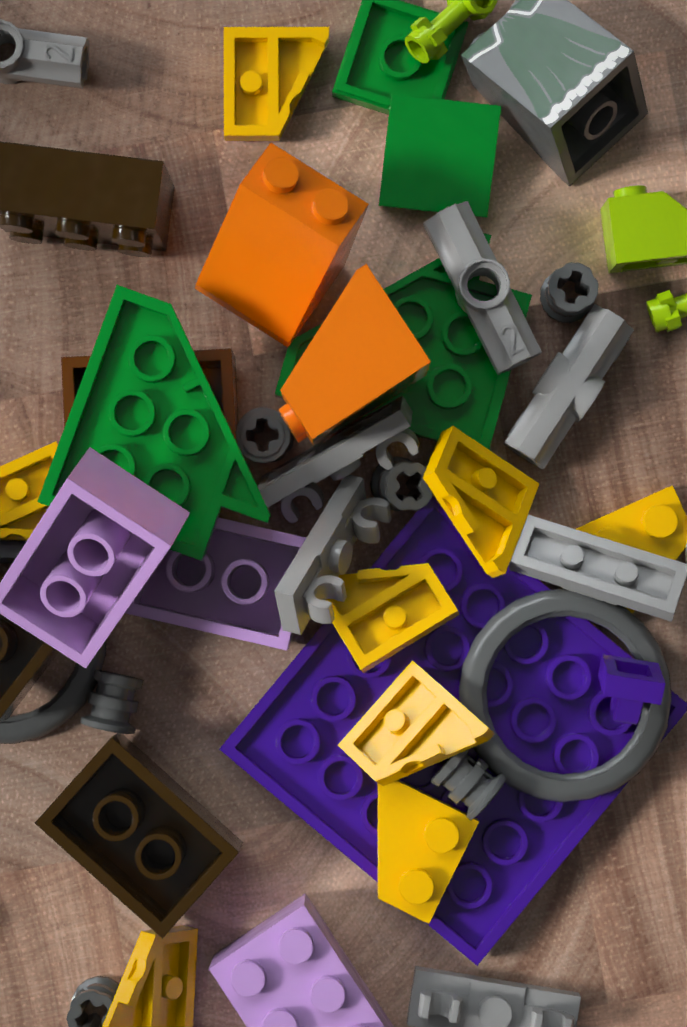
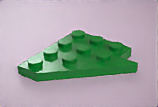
(460, 381)
(158, 420)

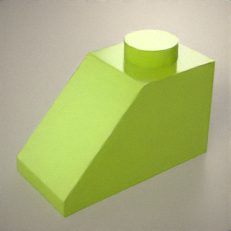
(643, 230)

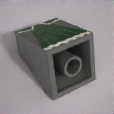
(558, 82)

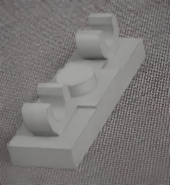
(339, 457)
(327, 554)
(599, 568)
(469, 1000)

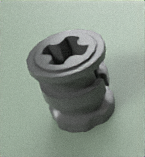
(553, 298)
(253, 423)
(385, 485)
(113, 702)
(468, 782)
(99, 991)

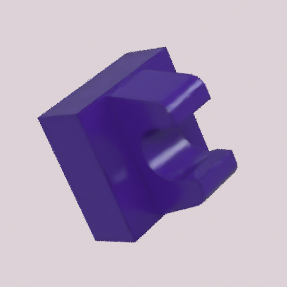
(629, 685)

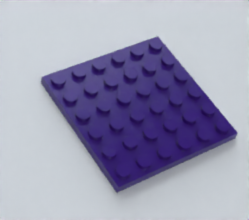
(540, 701)

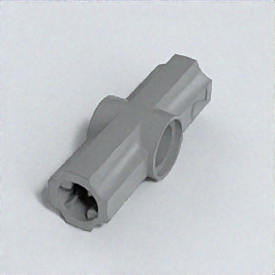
(44, 57)
(467, 255)
(568, 386)

